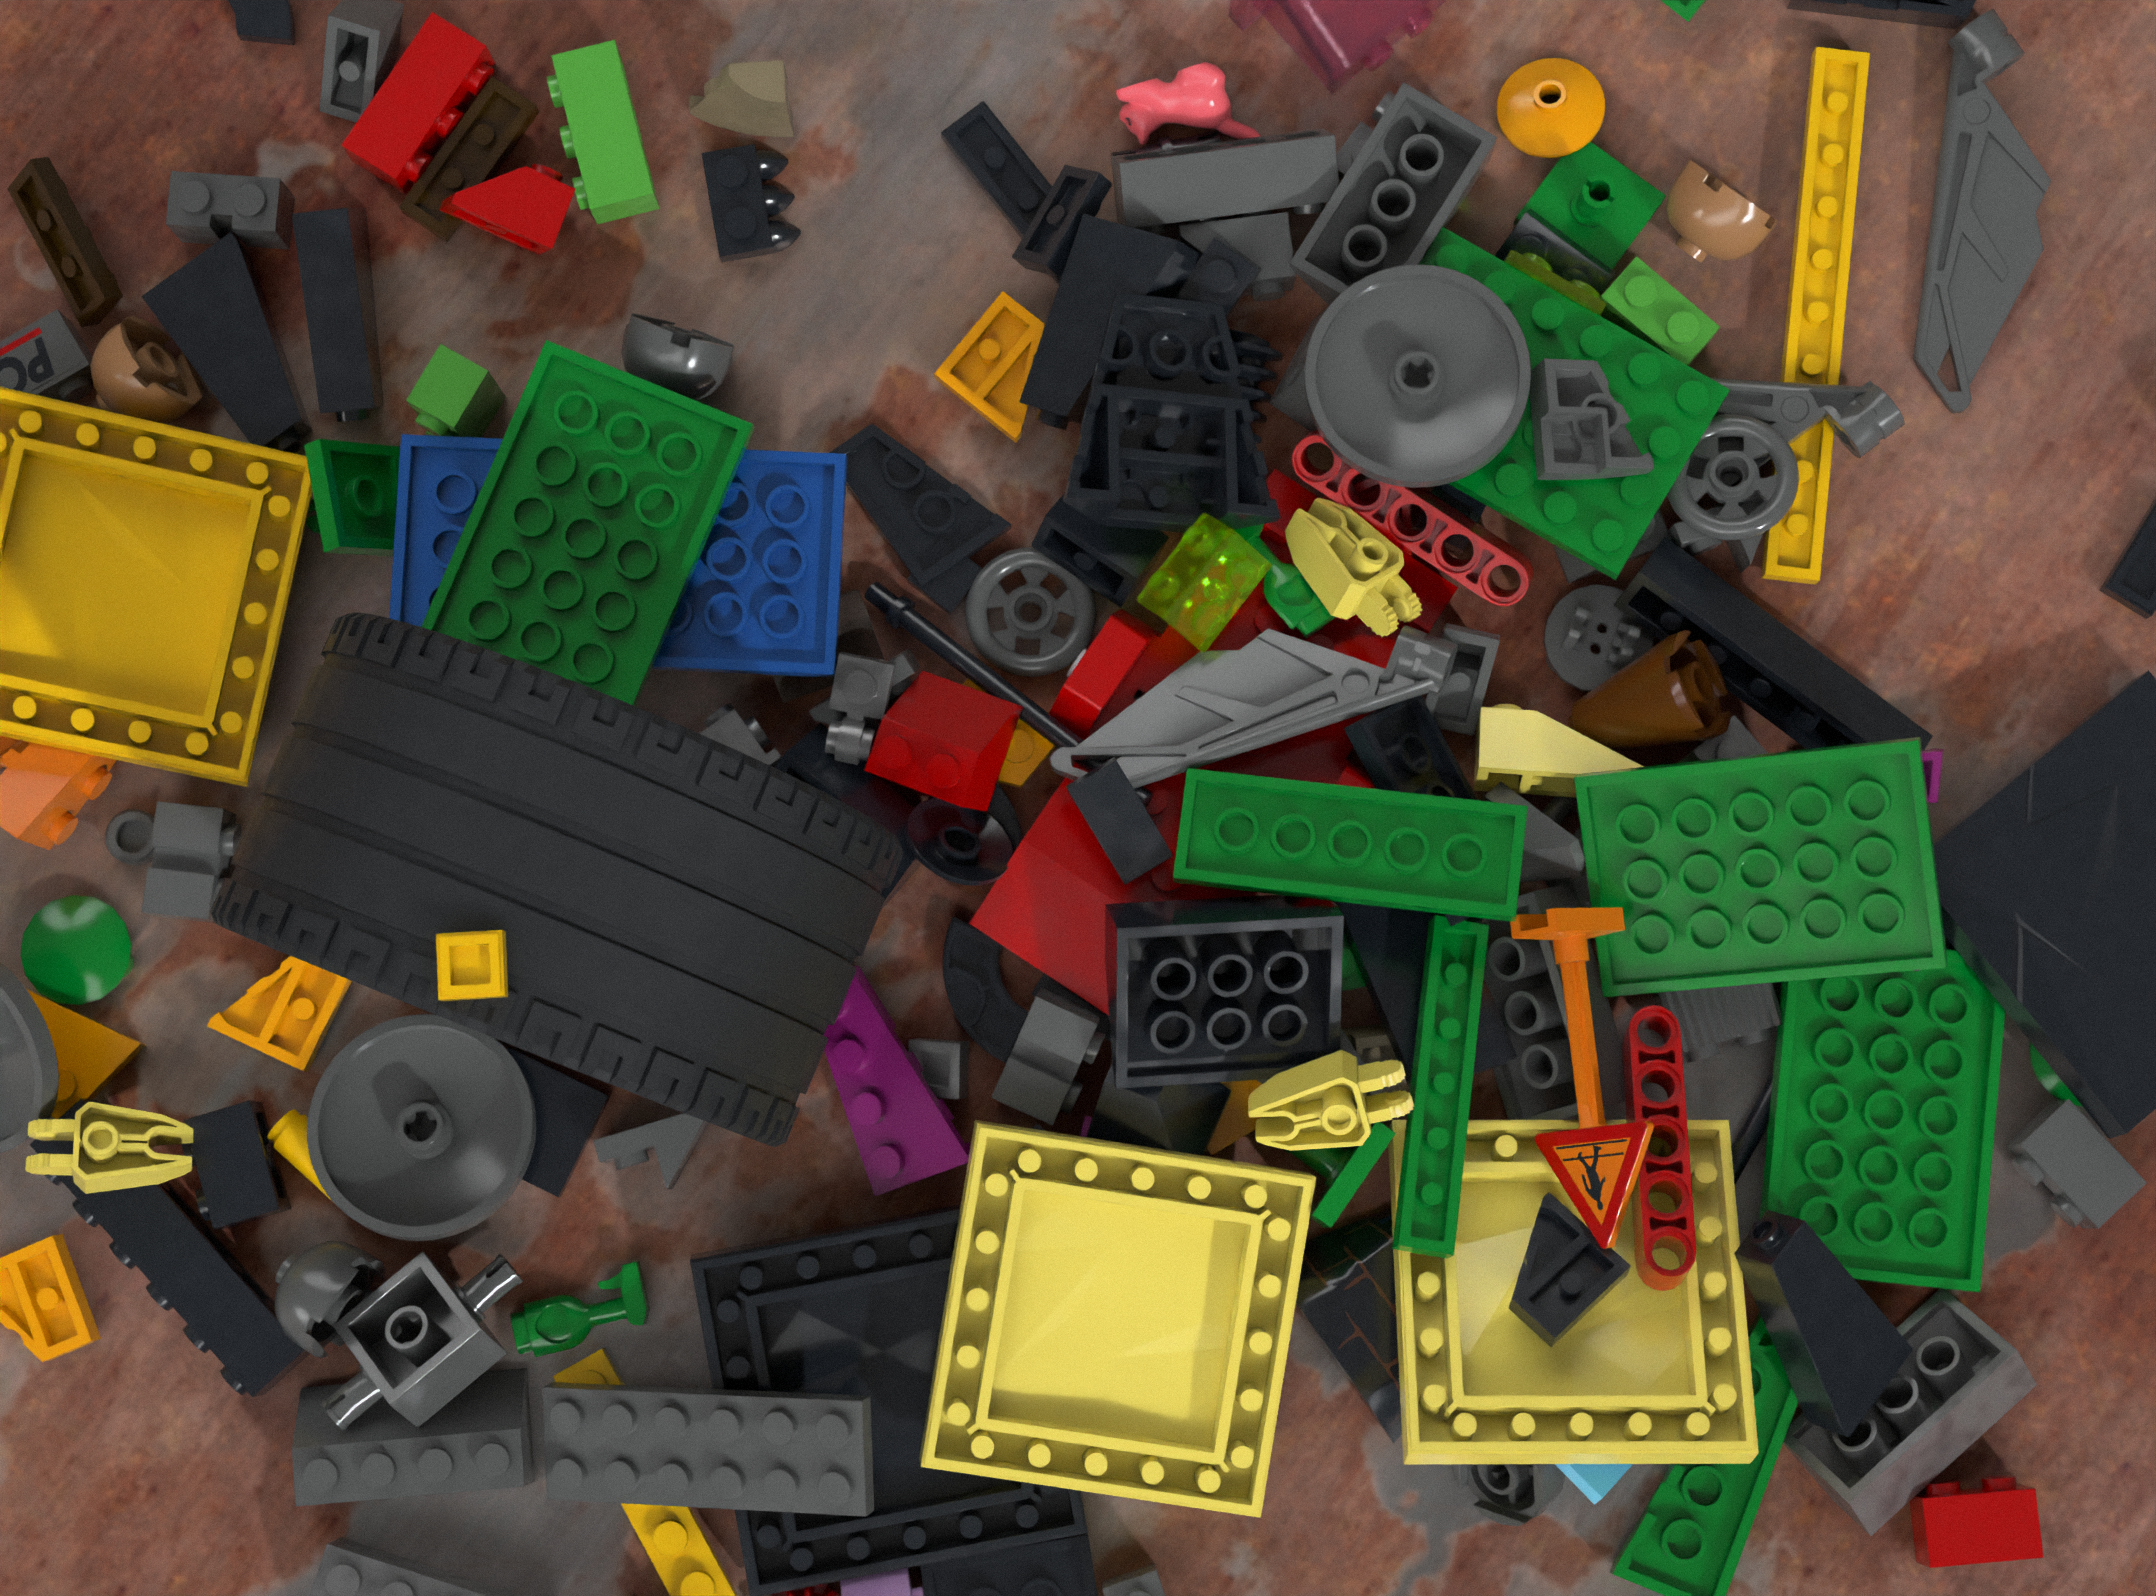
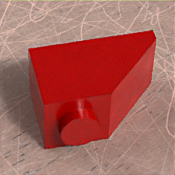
(516, 206)

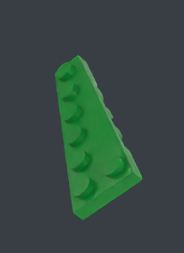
(1704, 1512)

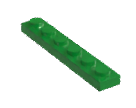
(1441, 1088)

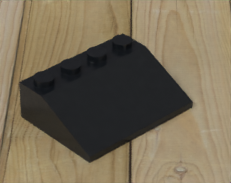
(1221, 987)

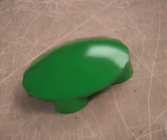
(76, 950)

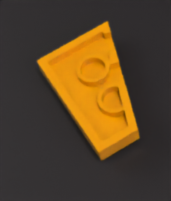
(85, 1052)

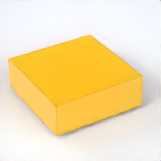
(472, 965)

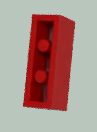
(419, 103)

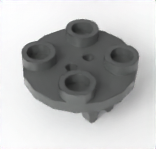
(1573, 630)

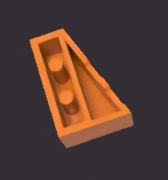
(46, 791)

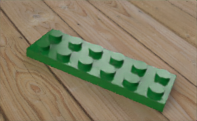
(1350, 844)

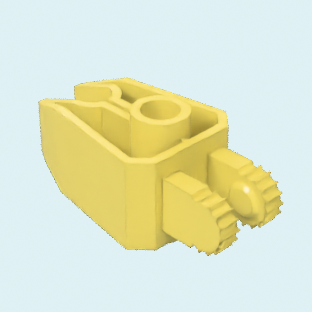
(1351, 566)
(1327, 1102)
(112, 1148)

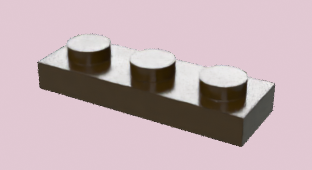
(470, 155)
(65, 241)

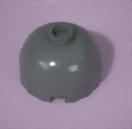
(675, 357)
(322, 1289)
(1511, 1491)

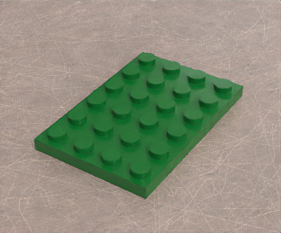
(1661, 395)
(589, 523)
(1763, 868)
(1888, 1120)

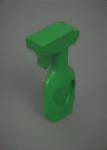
(1288, 590)
(565, 1321)

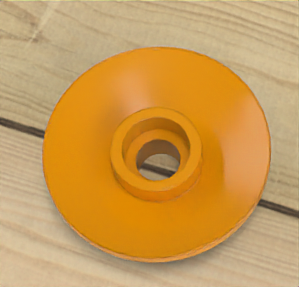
(1556, 127)

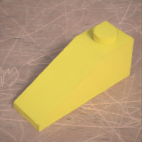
(1535, 753)

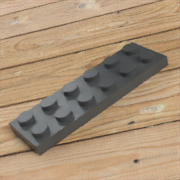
(709, 1448)

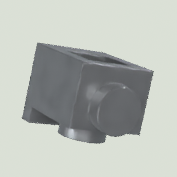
(746, 737)

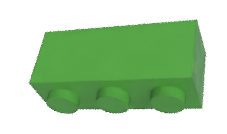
(602, 132)

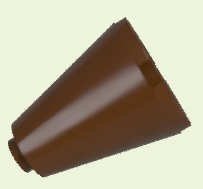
(1656, 699)

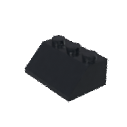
(856, 788)

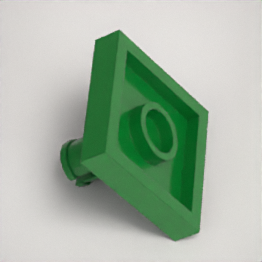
(1595, 202)
(353, 496)
(1343, 1172)

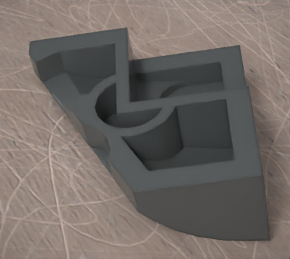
(1580, 425)

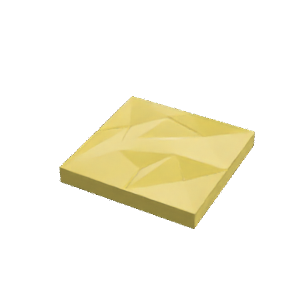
(1117, 1319)
(1629, 1383)

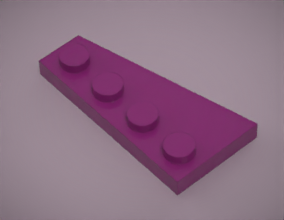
(889, 1105)

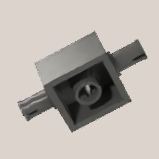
(420, 1340)

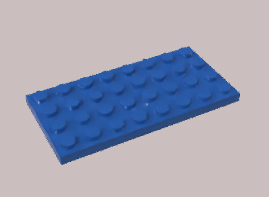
(758, 593)

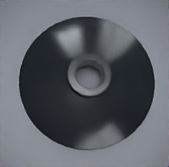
(958, 842)

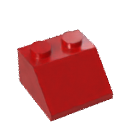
(945, 741)

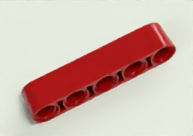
(1425, 542)
(1660, 1174)

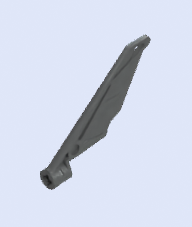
(1982, 215)
(1855, 413)
(1253, 698)

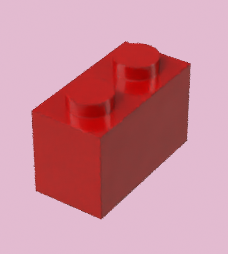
(1975, 1523)

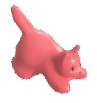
(1191, 99)

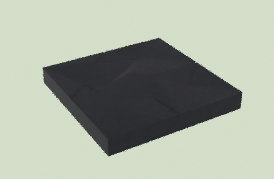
(2058, 904)
(861, 1317)

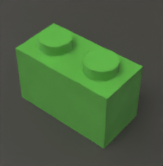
(1657, 313)
(455, 396)

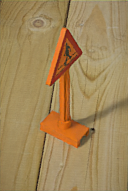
(1597, 1159)

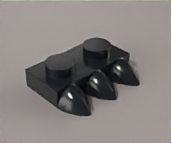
(743, 204)

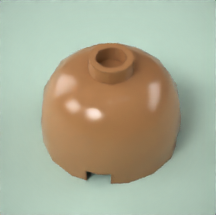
(1714, 217)
(142, 376)

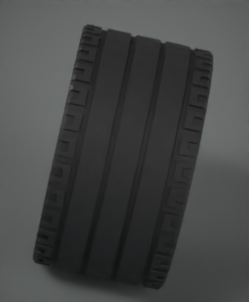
(655, 890)

